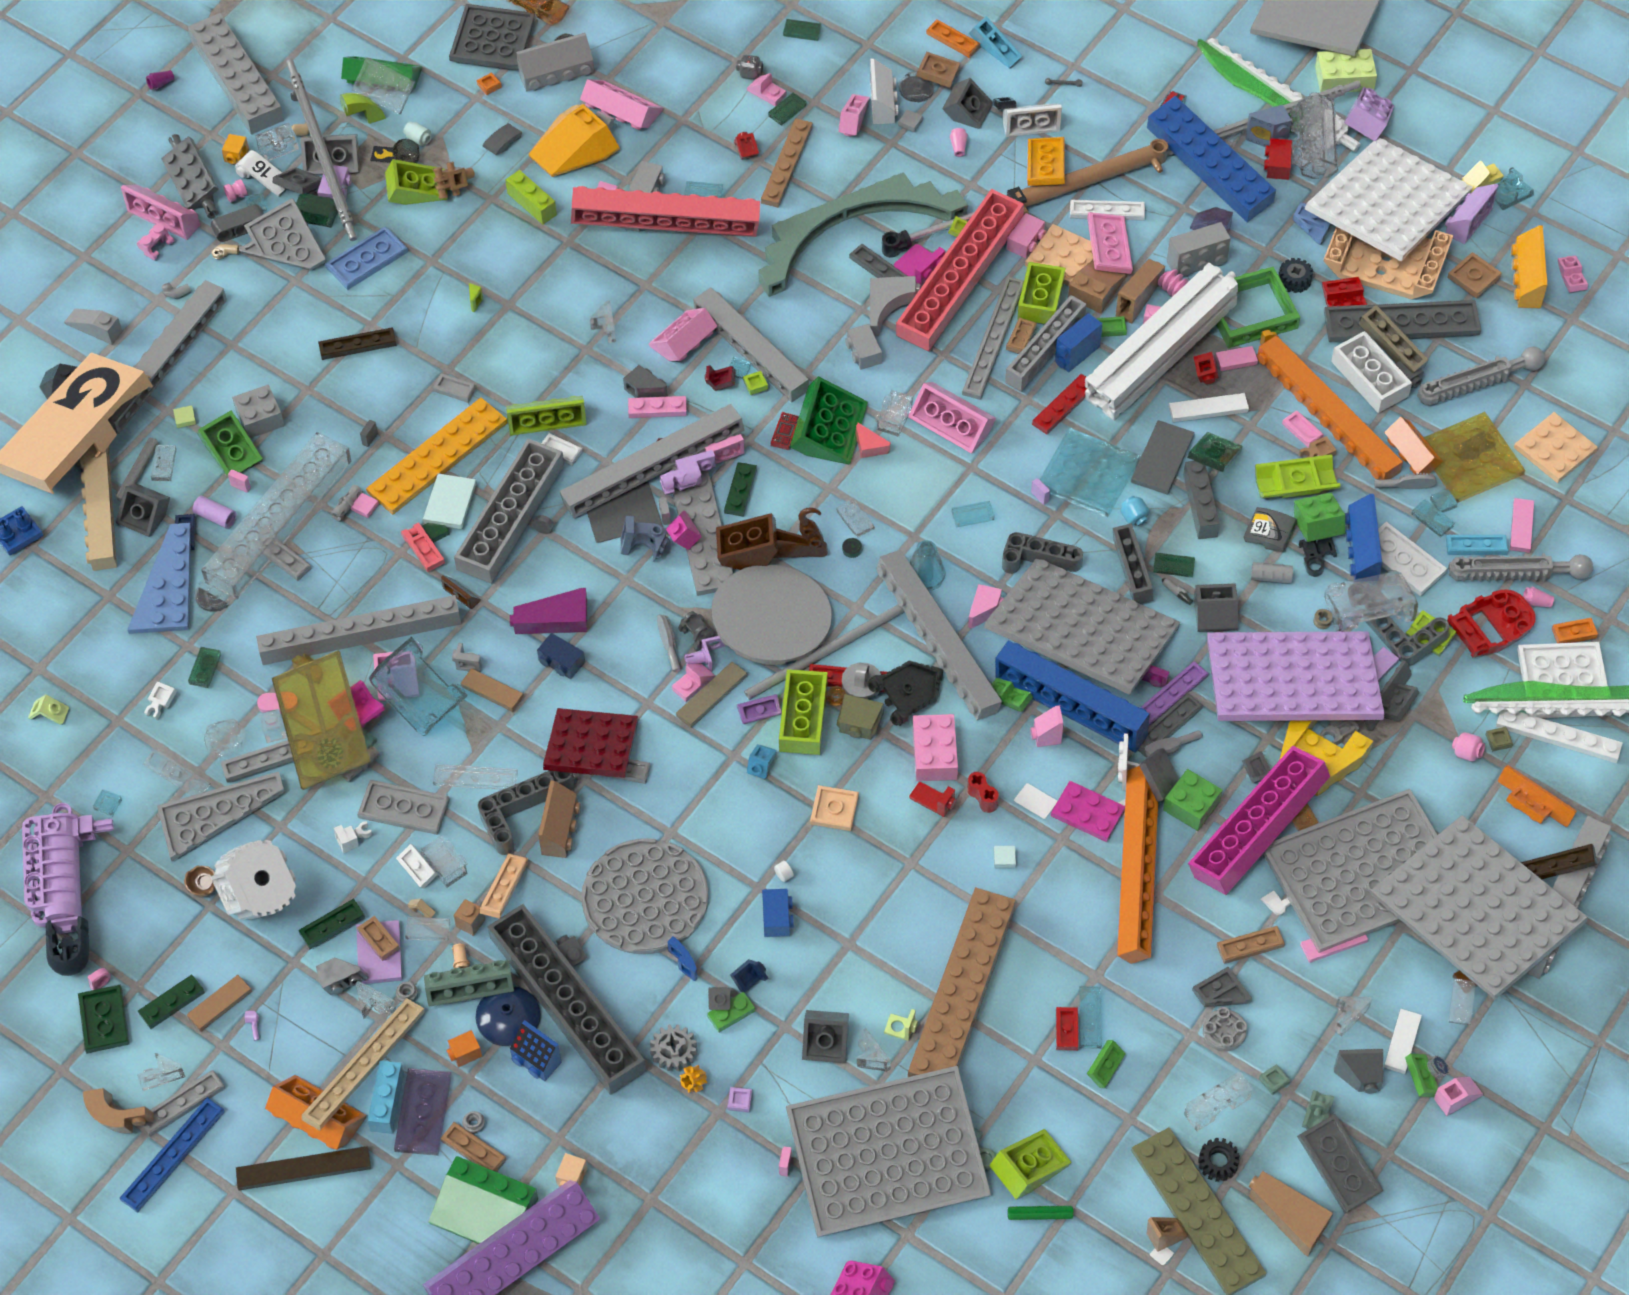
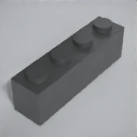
(1201, 500)
(1133, 564)

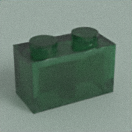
(317, 209)

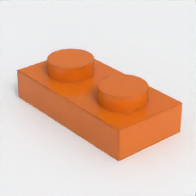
(1575, 631)

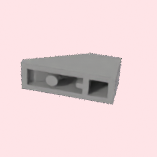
(95, 323)

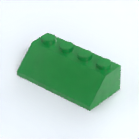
(352, 65)

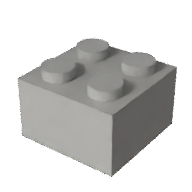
(258, 411)

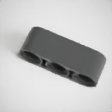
(232, 224)

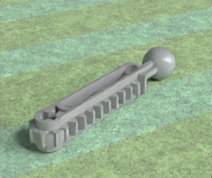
(1478, 376)
(1517, 567)

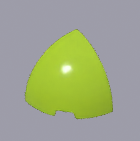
(355, 103)

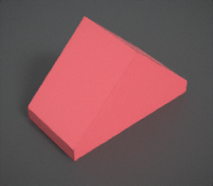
(870, 443)

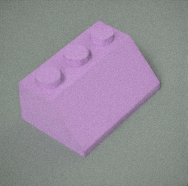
(1472, 213)

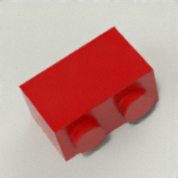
(1279, 158)

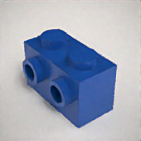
(776, 912)

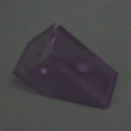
(1212, 217)

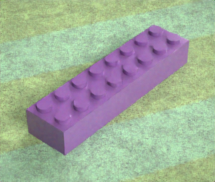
(518, 1245)

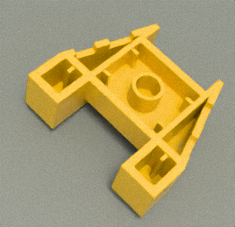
(1337, 759)

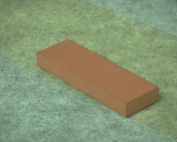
(492, 690)
(1250, 944)
(219, 1003)
(472, 1147)

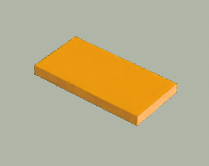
(1046, 161)

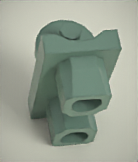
(1318, 1109)

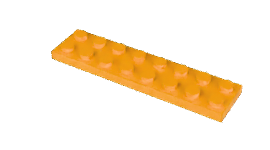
(436, 455)

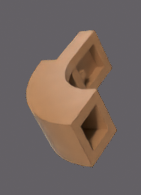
(101, 1108)

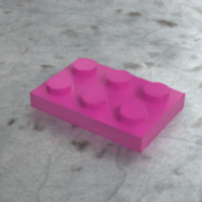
(1088, 811)

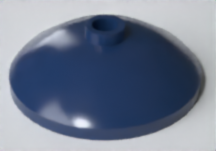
(502, 1026)

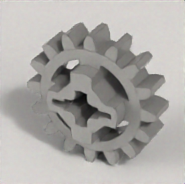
(683, 1044)

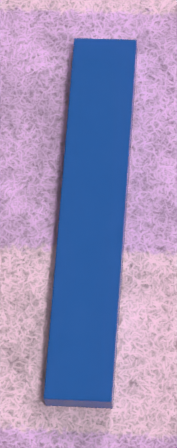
(172, 1155)

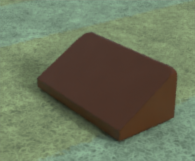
(461, 593)

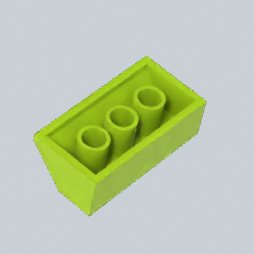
(546, 415)

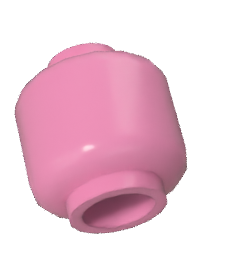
(1468, 747)

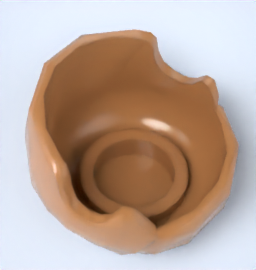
(199, 881)

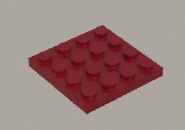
(590, 743)

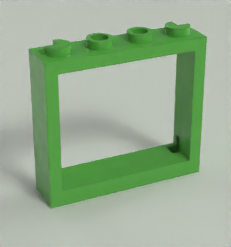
(1253, 332)

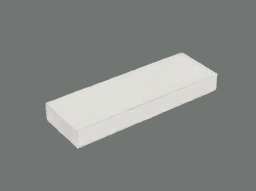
(1402, 1041)

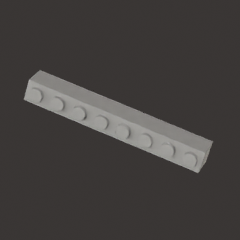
(753, 346)

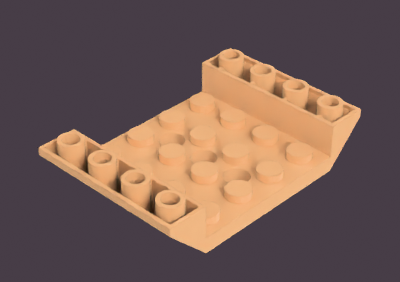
(1406, 278)

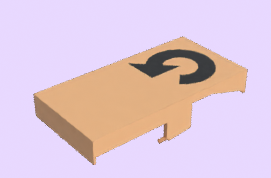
(71, 422)

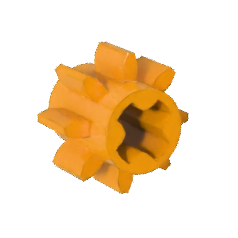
(693, 1078)

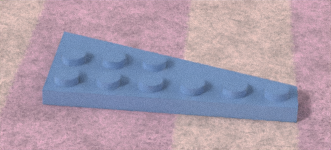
(167, 591)

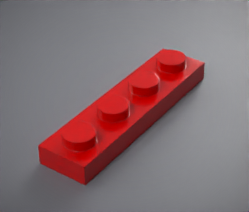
(1061, 406)

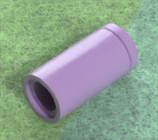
(214, 512)

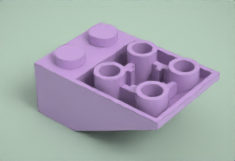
(1369, 113)

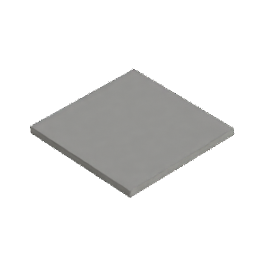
(1316, 23)

